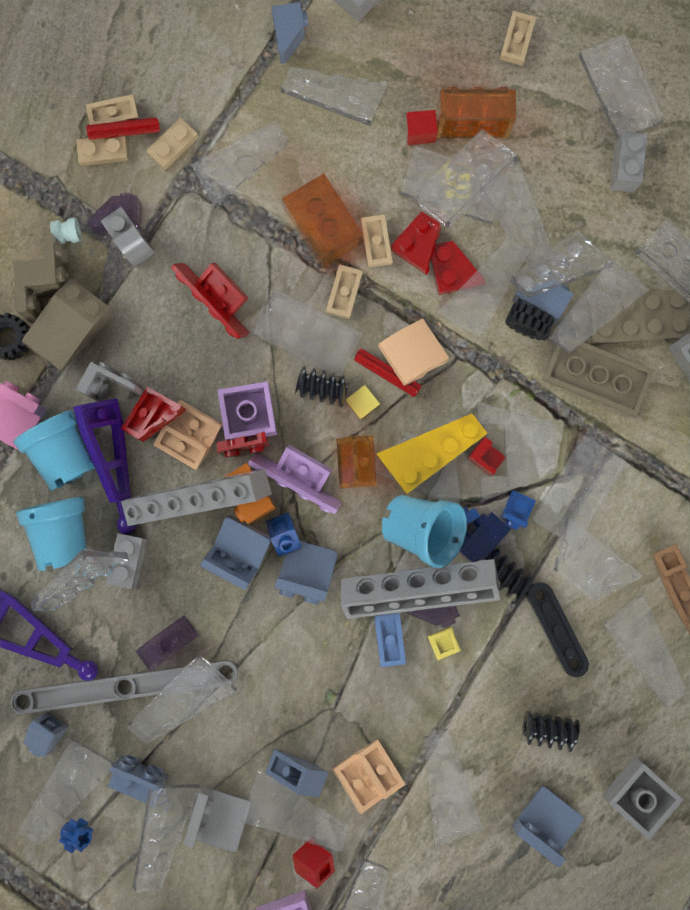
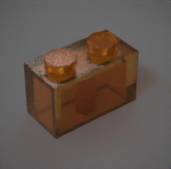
(356, 462)

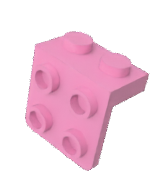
(17, 412)

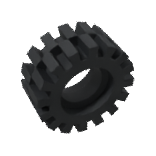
(530, 321)
(21, 329)

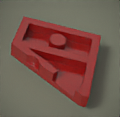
(418, 242)
(450, 267)
(151, 414)
(233, 447)

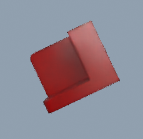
(421, 127)
(486, 457)
(313, 864)

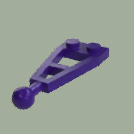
(99, 415)
(86, 670)

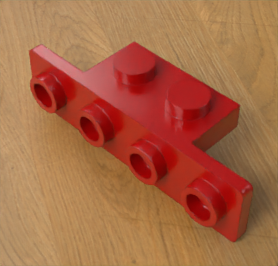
(217, 293)

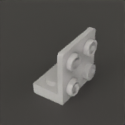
(95, 381)
(216, 819)

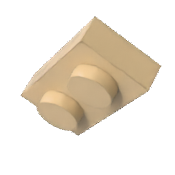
(517, 38)
(113, 110)
(172, 144)
(102, 150)
(376, 241)
(344, 292)

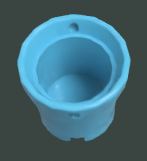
(56, 450)
(426, 528)
(54, 531)

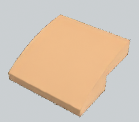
(413, 352)
(189, 436)
(368, 776)

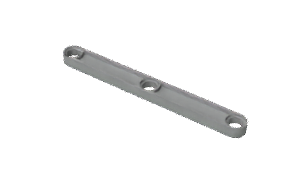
(102, 689)

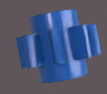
(76, 835)

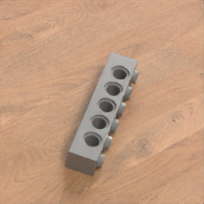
(197, 497)
(420, 589)

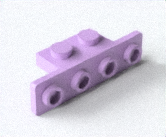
(301, 475)

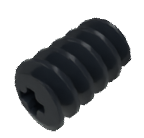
(322, 386)
(510, 577)
(550, 730)

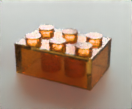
(468, 111)
(322, 220)

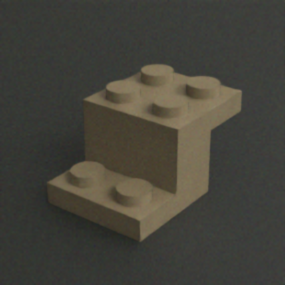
(40, 278)

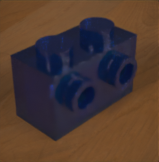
(484, 537)

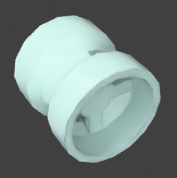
(66, 231)

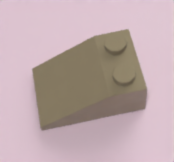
(67, 325)

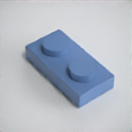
(390, 639)

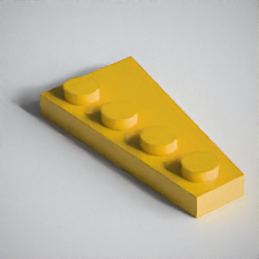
(426, 454)

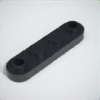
(557, 630)

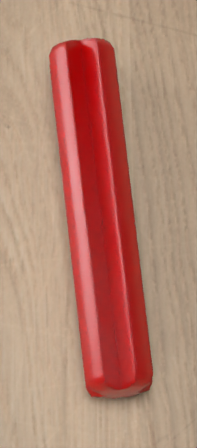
(122, 128)
(385, 371)

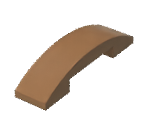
(675, 580)

